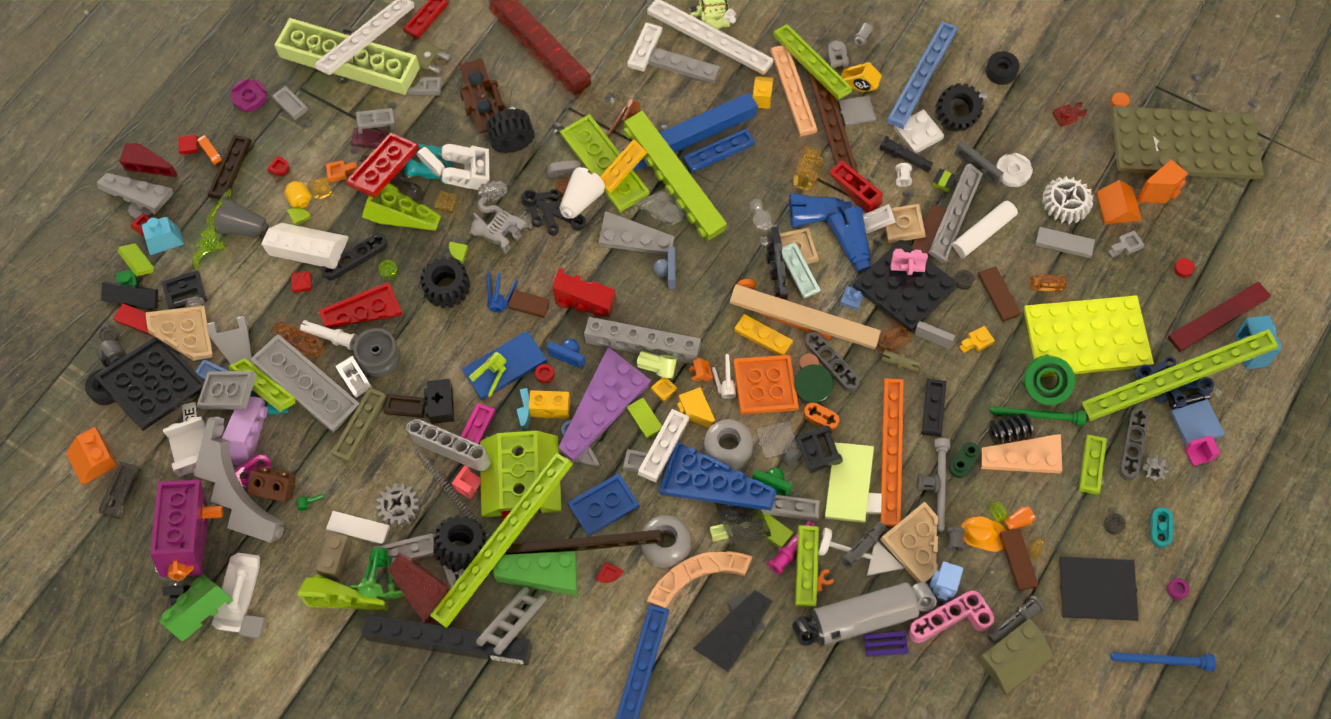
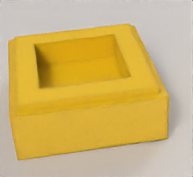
(664, 389)

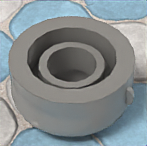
(729, 428)
(670, 556)

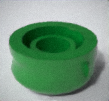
(1063, 387)

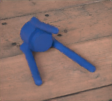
(497, 302)

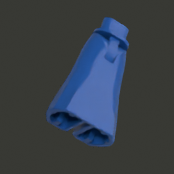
(812, 209)
(852, 236)

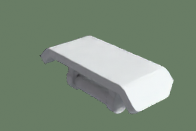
(239, 585)

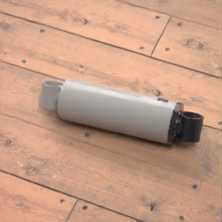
(863, 614)

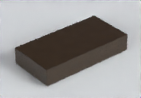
(405, 406)

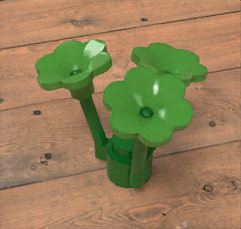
(368, 587)

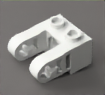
(475, 166)

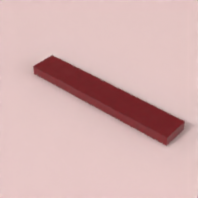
(1219, 316)

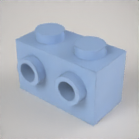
(946, 582)

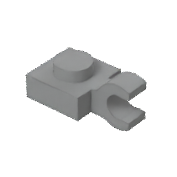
(1128, 243)

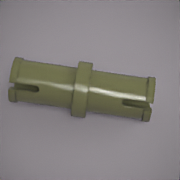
(901, 361)

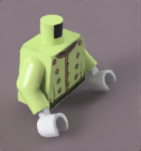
(714, 13)

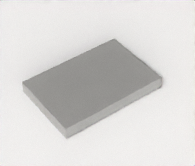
(226, 390)

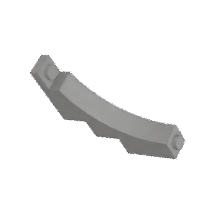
(216, 466)

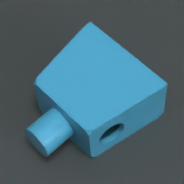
(161, 235)

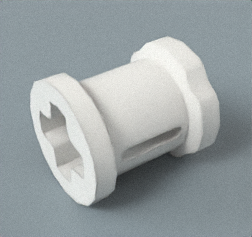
(903, 174)

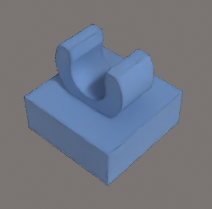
(851, 298)

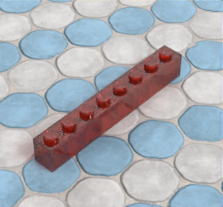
(542, 44)

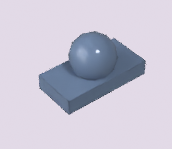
(667, 268)

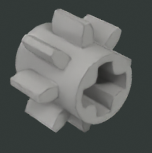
(1156, 468)

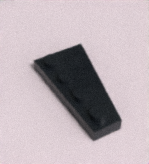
(732, 634)

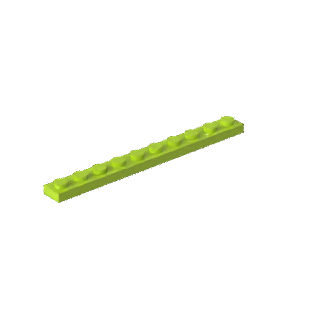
(1180, 375)
(501, 540)

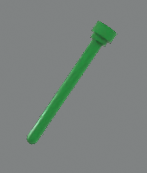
(1077, 417)

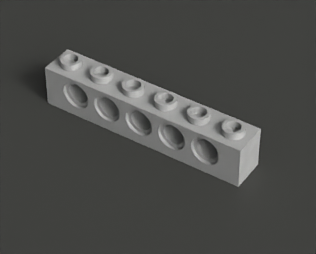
(639, 339)

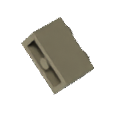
(334, 556)

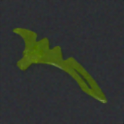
(210, 241)

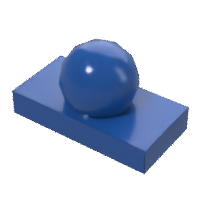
(567, 352)

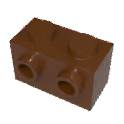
(271, 483)

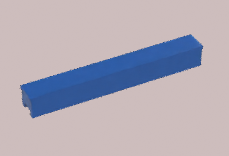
(708, 124)

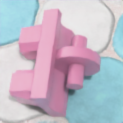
(908, 261)

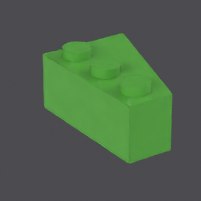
(194, 607)

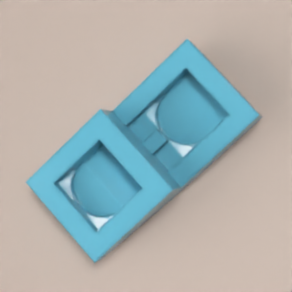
(523, 413)

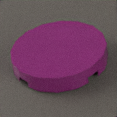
(248, 95)

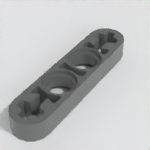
(834, 360)
(1137, 444)

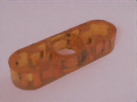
(302, 346)

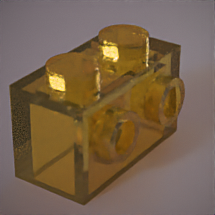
(807, 168)

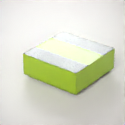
(944, 180)

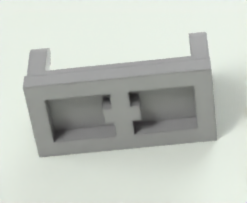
(374, 119)

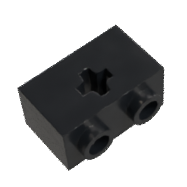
(444, 410)

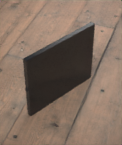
(1098, 588)

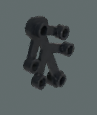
(549, 210)

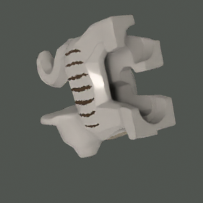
(498, 227)

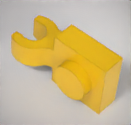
(977, 339)

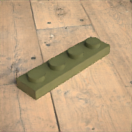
(359, 425)

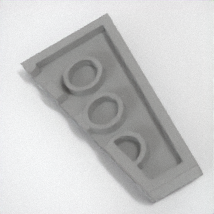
(140, 192)
(630, 235)

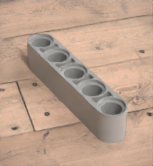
(448, 444)

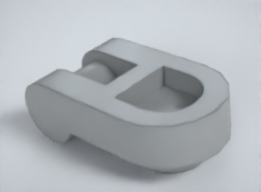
(837, 50)

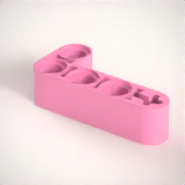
(947, 619)

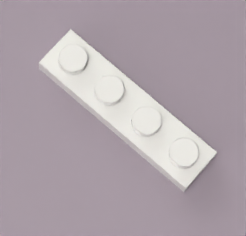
(663, 445)

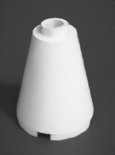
(581, 192)

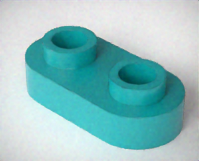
(1162, 529)

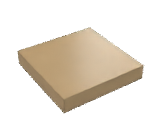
(907, 225)
(804, 242)

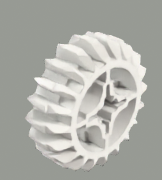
(1061, 190)

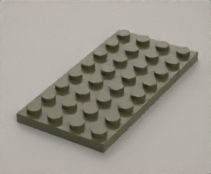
(1195, 140)

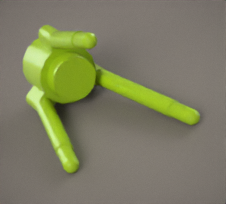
(494, 363)

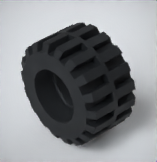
(969, 96)
(510, 130)
(445, 269)
(458, 529)

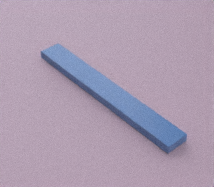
(922, 75)

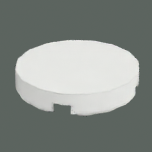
(1016, 169)

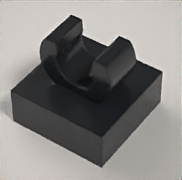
(175, 592)

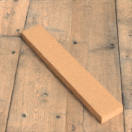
(793, 91)

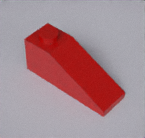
(857, 187)

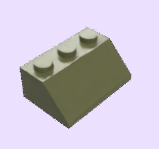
(1016, 656)

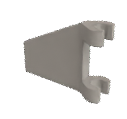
(232, 343)

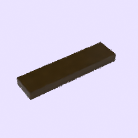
(229, 166)

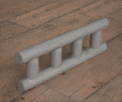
(513, 630)

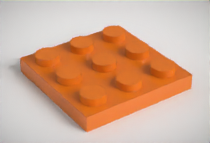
(765, 384)

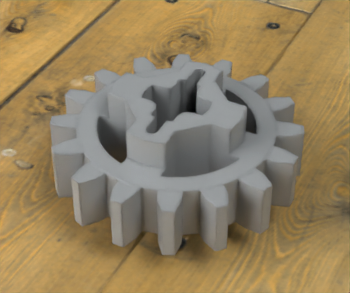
(397, 513)

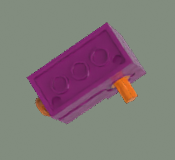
(181, 528)

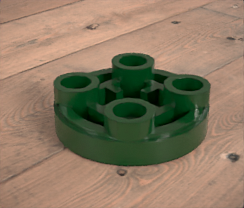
(813, 383)

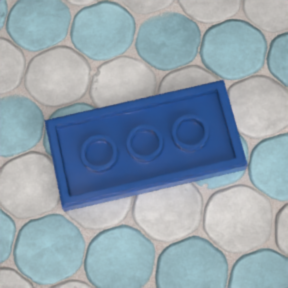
(521, 357)

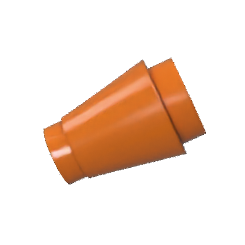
(1020, 518)

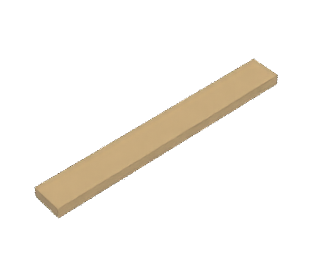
(805, 316)

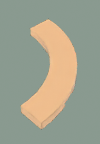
(696, 567)

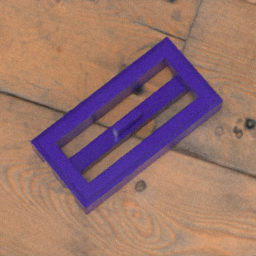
(903, 642)

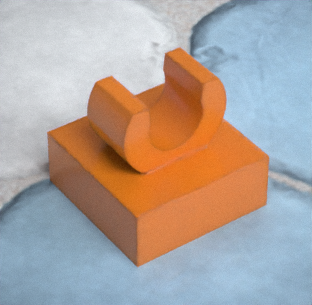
(702, 370)

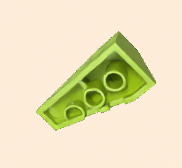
(399, 210)
(330, 594)

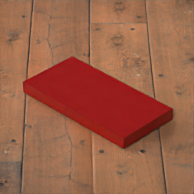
(382, 165)

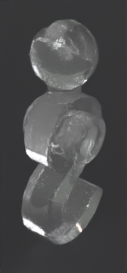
(761, 219)

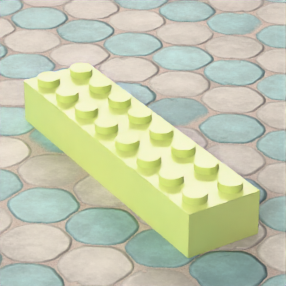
(372, 65)

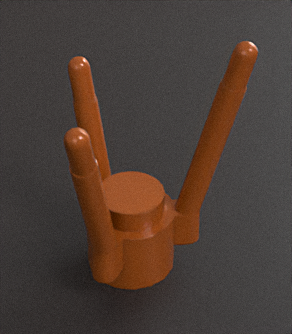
(631, 109)

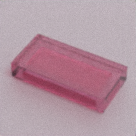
(368, 138)

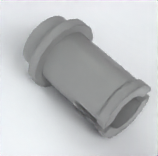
(861, 38)

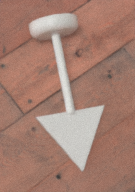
(880, 559)

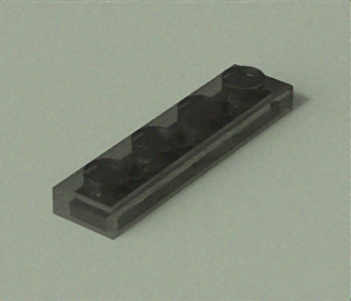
(400, 182)

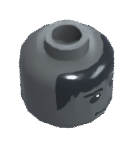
(110, 352)

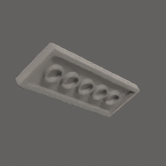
(305, 382)

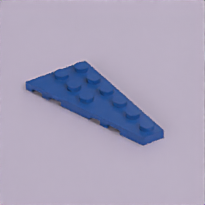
(709, 480)

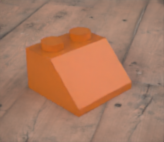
(1164, 184)
(90, 455)

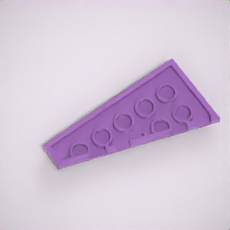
(606, 398)

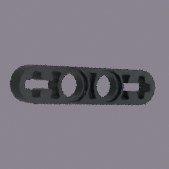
(352, 253)

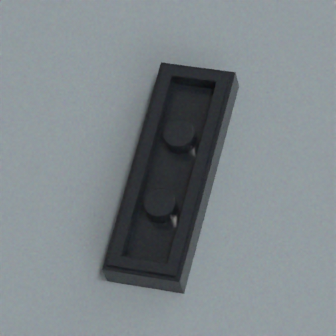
(129, 295)
(934, 407)

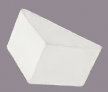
(353, 376)

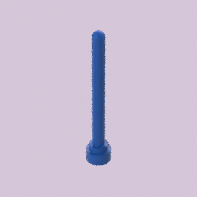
(1205, 662)

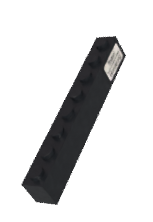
(443, 639)

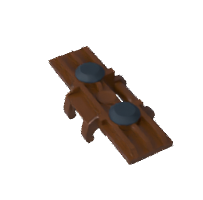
(474, 93)

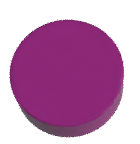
(1177, 589)

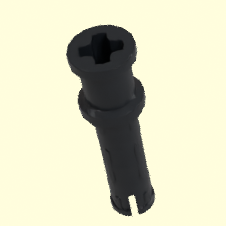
(898, 150)

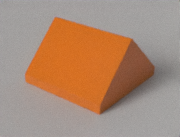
(1118, 203)

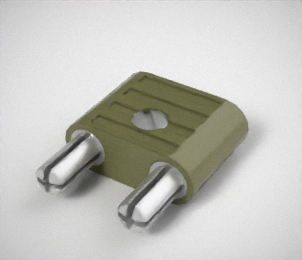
(428, 55)

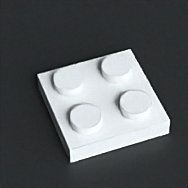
(919, 132)

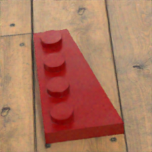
(363, 307)

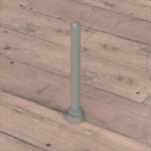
(942, 446)

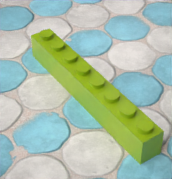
(675, 177)

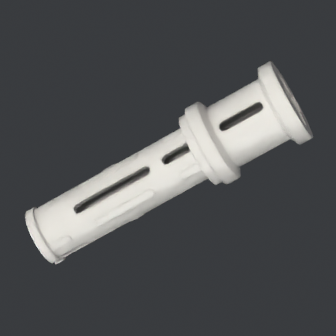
(336, 336)

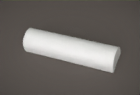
(984, 228)

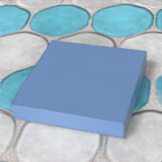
(1197, 422)

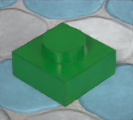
(127, 278)

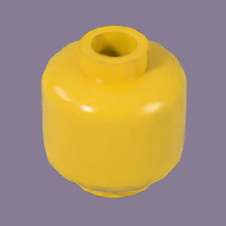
(297, 194)

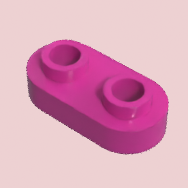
(250, 465)

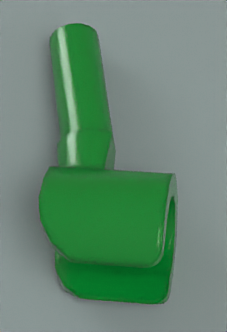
(302, 502)

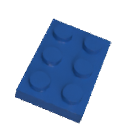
(603, 505)

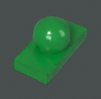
(774, 478)

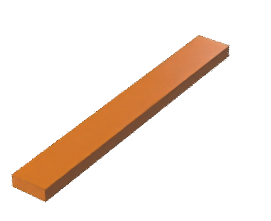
(892, 452)

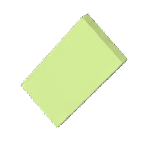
(850, 483)

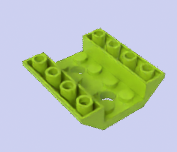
(510, 470)

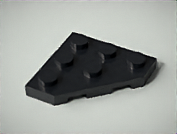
(774, 257)

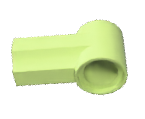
(661, 364)

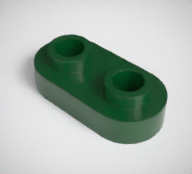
(966, 459)

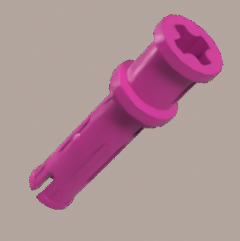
(785, 555)

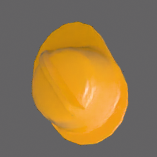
(983, 533)

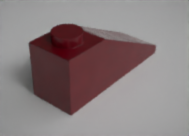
(142, 160)

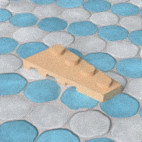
(1029, 455)

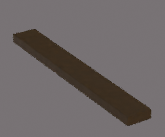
(588, 543)

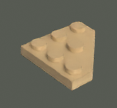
(183, 330)
(915, 542)

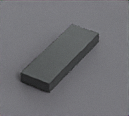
(970, 156)

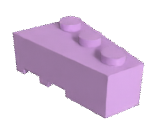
(245, 429)

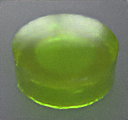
(388, 269)
(998, 511)

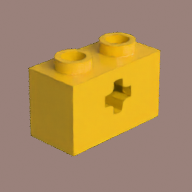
(549, 404)

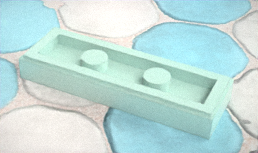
(799, 271)

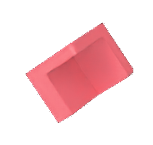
(466, 482)

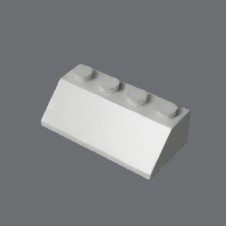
(304, 245)

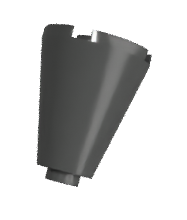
(238, 220)

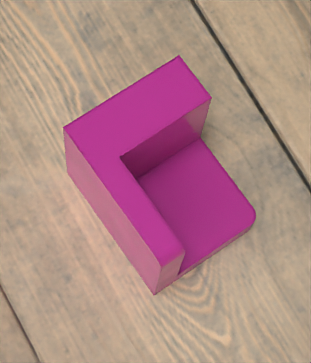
(1202, 450)

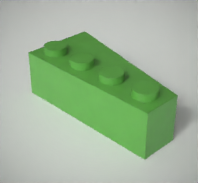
(540, 571)

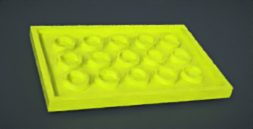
(1090, 334)

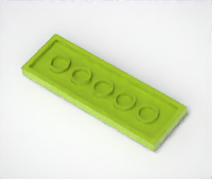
(597, 154)

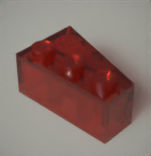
(418, 585)

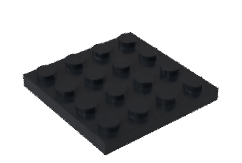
(902, 295)
(150, 382)

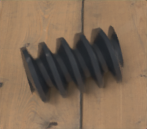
(1009, 427)

